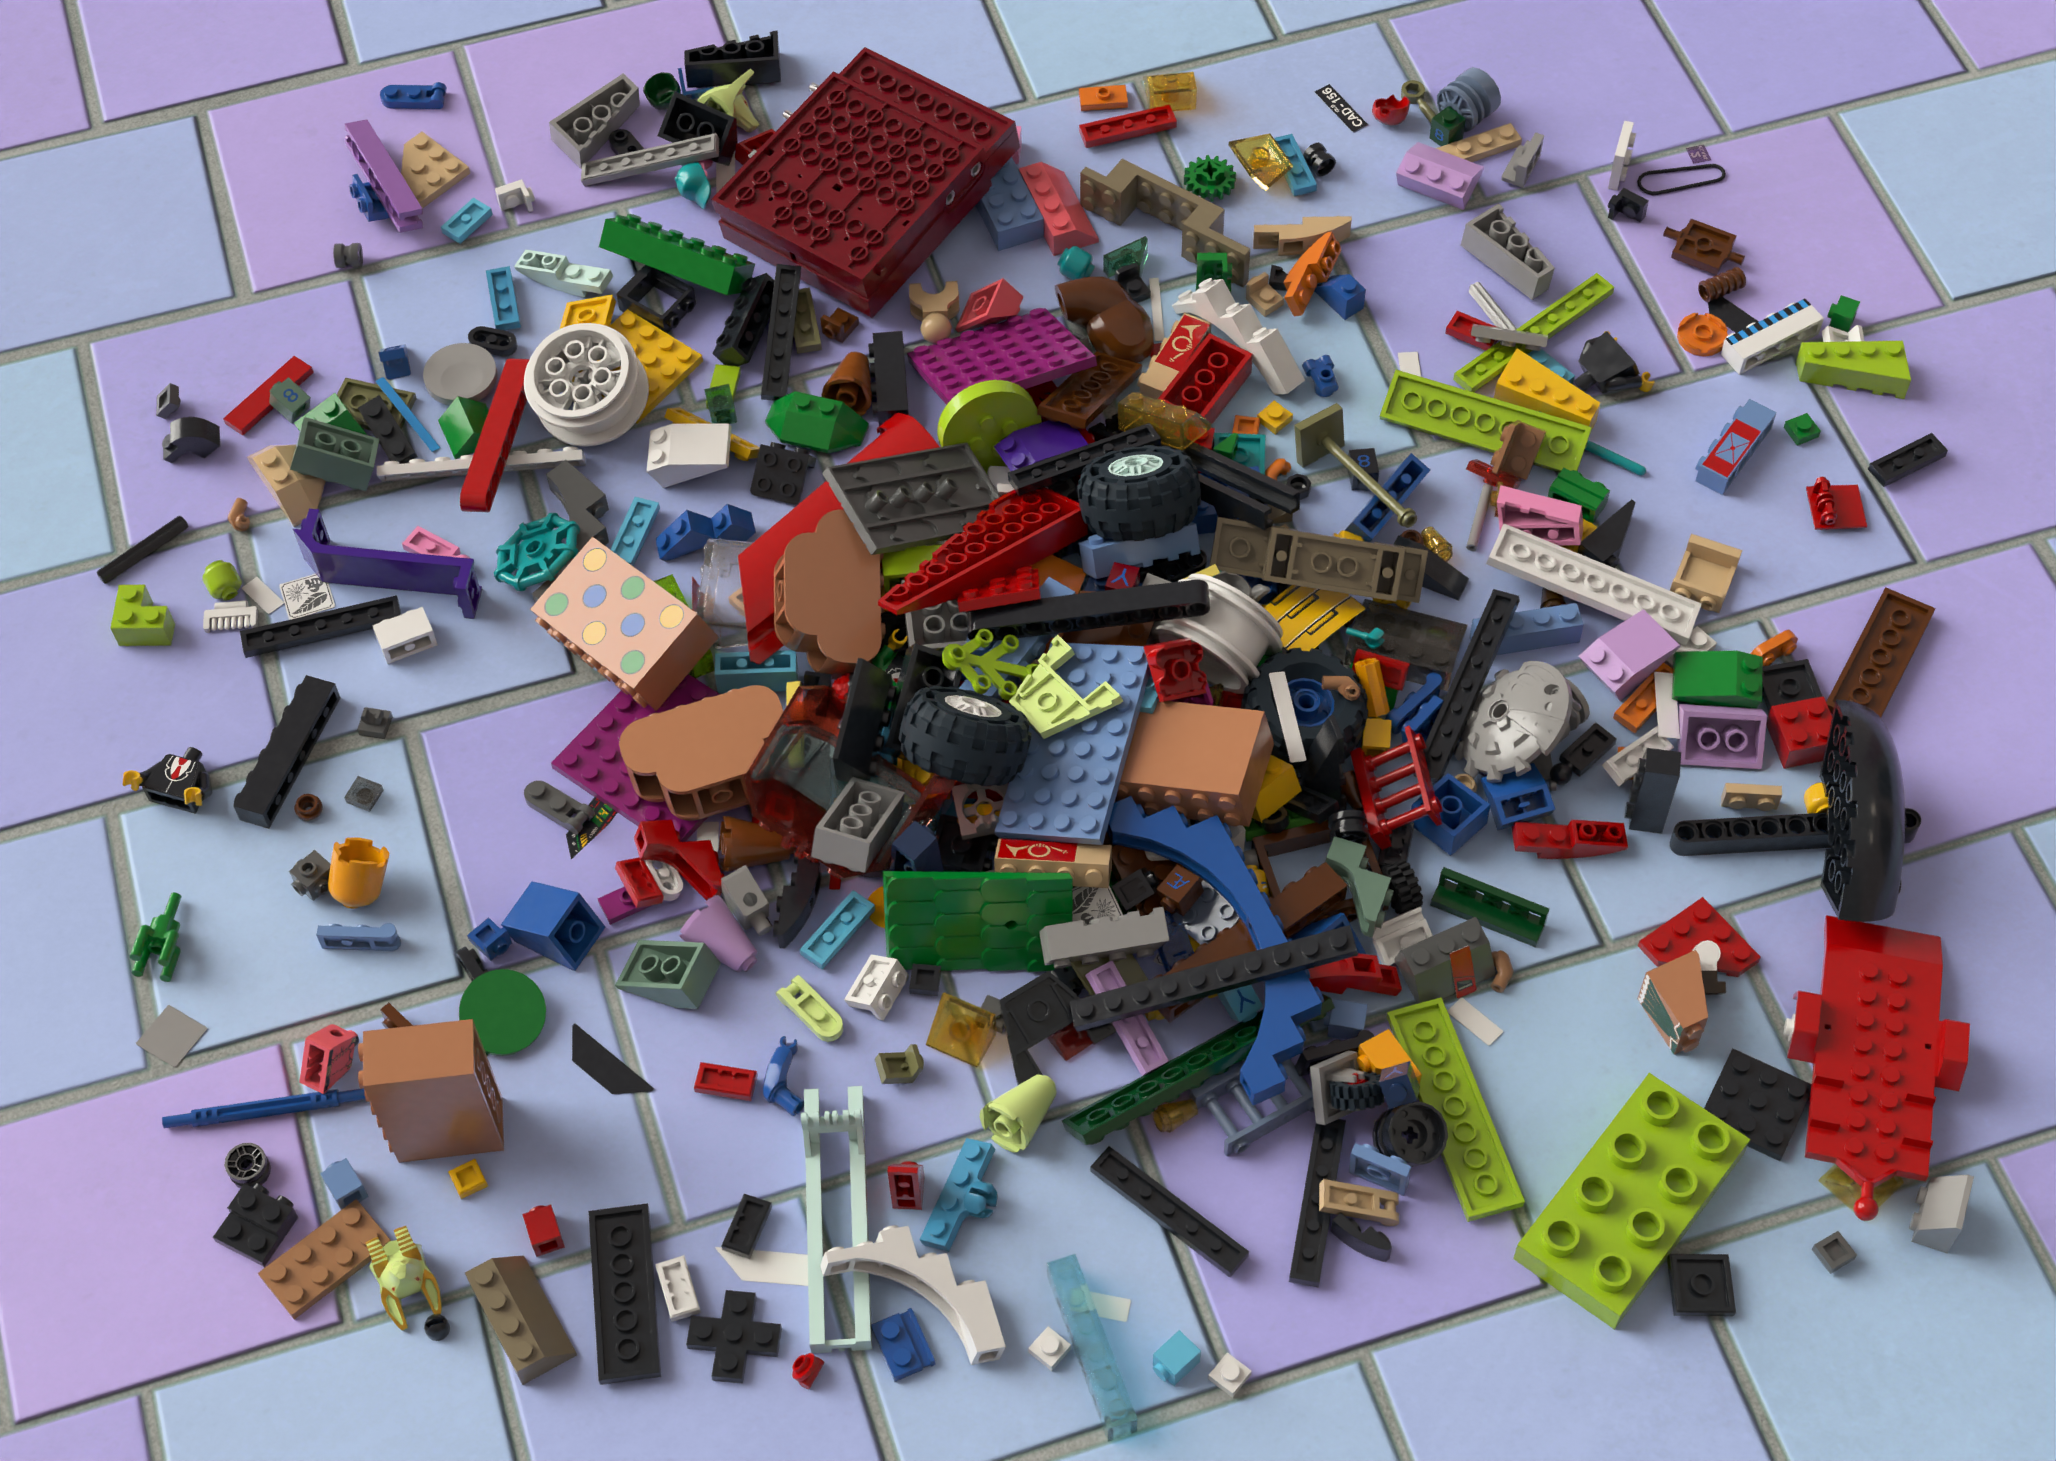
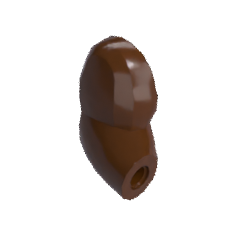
(1109, 315)

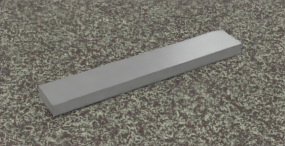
(650, 159)

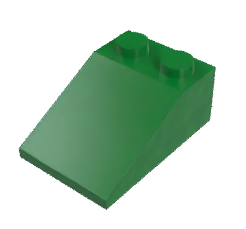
(1717, 678)

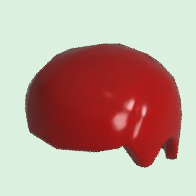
(1390, 110)

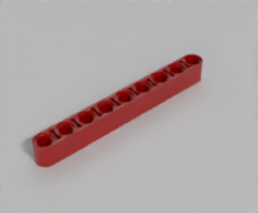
(495, 439)

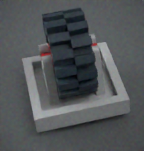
(1342, 1088)

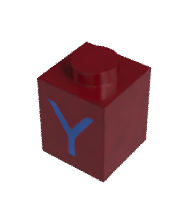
(1123, 577)

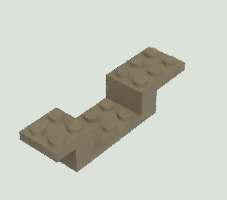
(1198, 219)
(1319, 561)

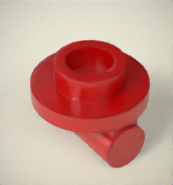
(806, 1369)

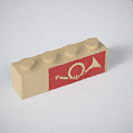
(1173, 354)
(1086, 863)

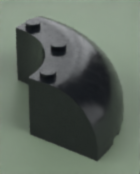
(1863, 815)

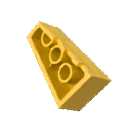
(1540, 389)

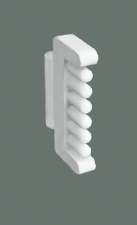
(230, 611)

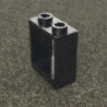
(642, 283)

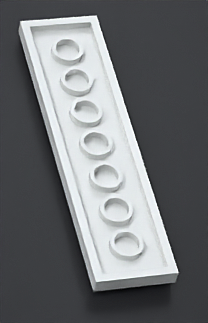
(1591, 582)

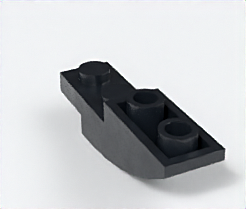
(797, 900)

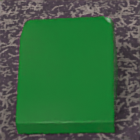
(1228, 446)

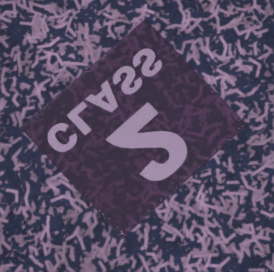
(1698, 154)

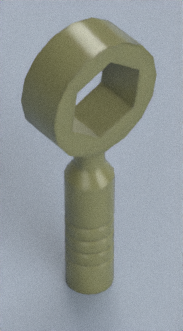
(1417, 98)

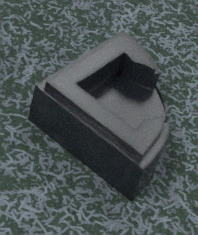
(1277, 278)

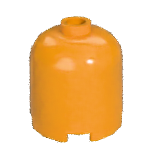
(357, 872)

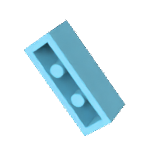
(737, 671)

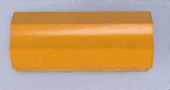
(1372, 681)

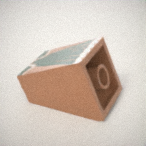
(1676, 1001)

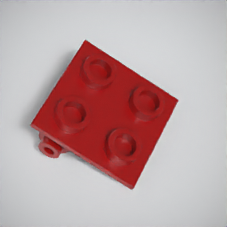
(1835, 505)

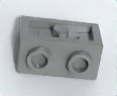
(1523, 161)

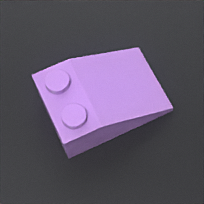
(1629, 653)

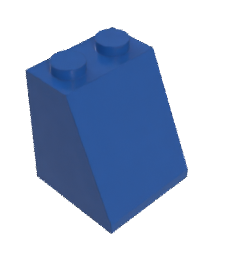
(554, 924)

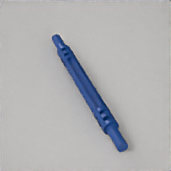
(263, 1108)

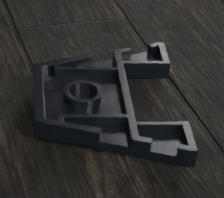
(1034, 1015)

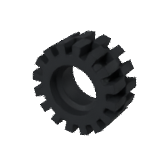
(1405, 887)

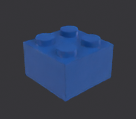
(1461, 817)

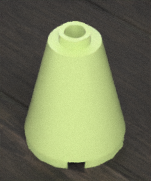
(1019, 1112)

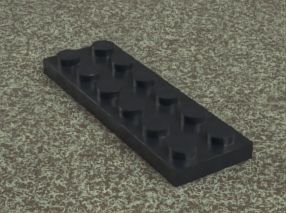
(624, 1294)

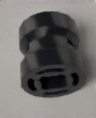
(1319, 159)

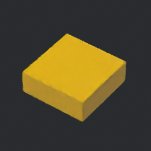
(468, 1178)

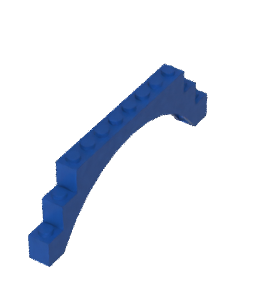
(1213, 857)

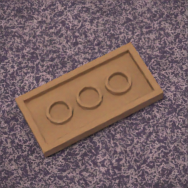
(323, 1259)

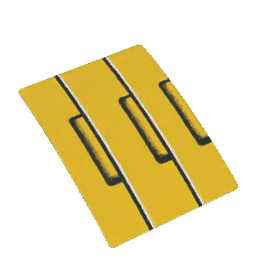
(1311, 615)

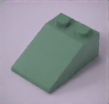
(669, 972)

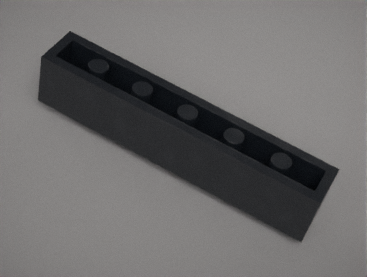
(286, 751)

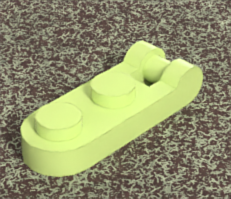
(811, 1009)

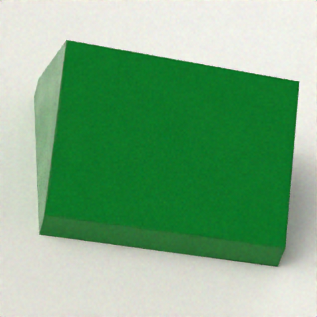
(463, 425)

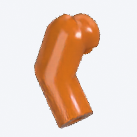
(1278, 466)

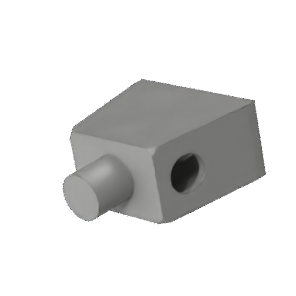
(746, 900)

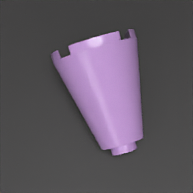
(721, 934)

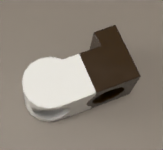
(1709, 955)

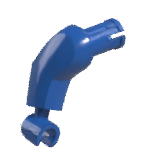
(775, 1079)

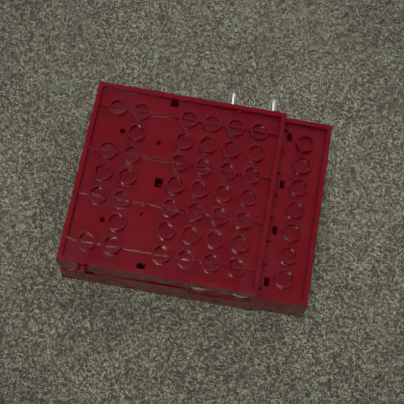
(865, 179)

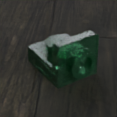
(721, 405)

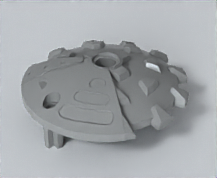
(1516, 721)

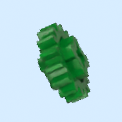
(1210, 178)

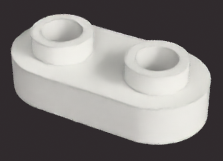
(666, 879)

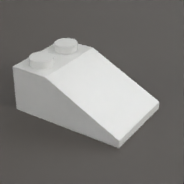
(687, 451)

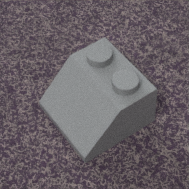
(1941, 1211)

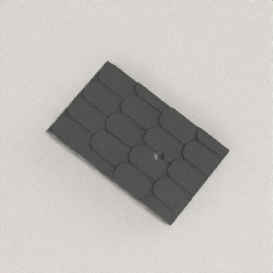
(912, 496)

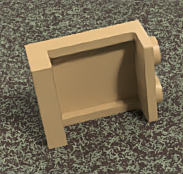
(1706, 572)

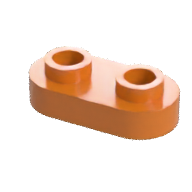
(1779, 645)

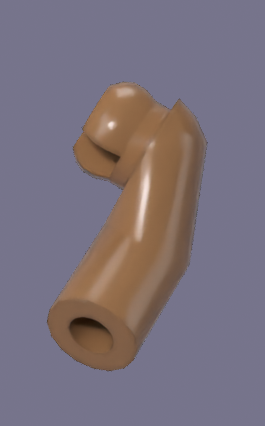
(1343, 685)
(1504, 969)

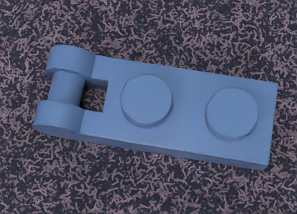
(359, 937)

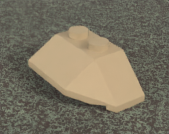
(290, 489)

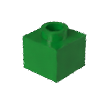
(1843, 313)

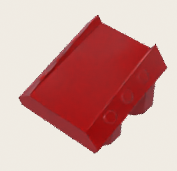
(1176, 669)

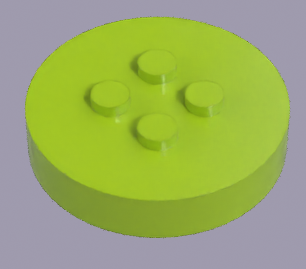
(985, 416)

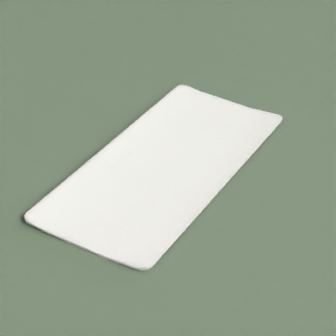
(262, 595)

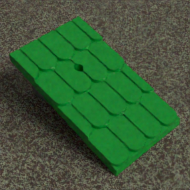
(973, 918)

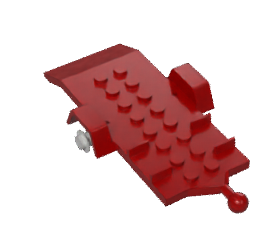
(1880, 1055)

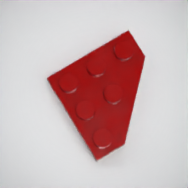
(1009, 589)
(1692, 926)

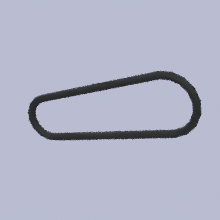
(1680, 169)

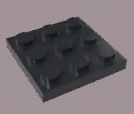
(1759, 1102)

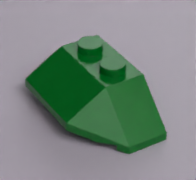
(816, 423)

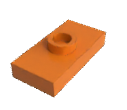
(1103, 97)

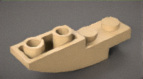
(1297, 238)

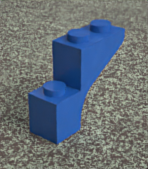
(693, 530)

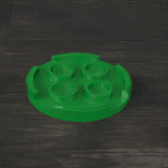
(505, 1010)

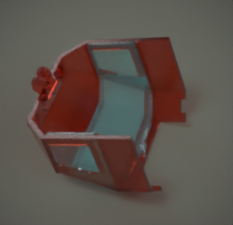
(796, 781)

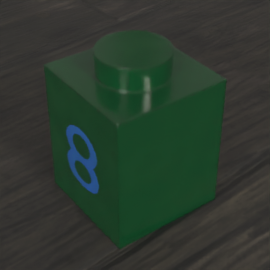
(1447, 127)

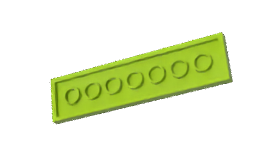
(1479, 419)
(1473, 1148)

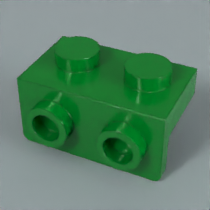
(1213, 266)

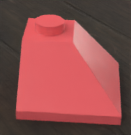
(990, 305)

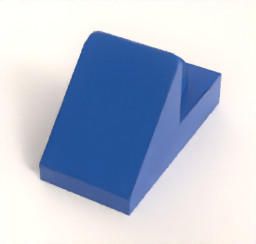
(395, 361)

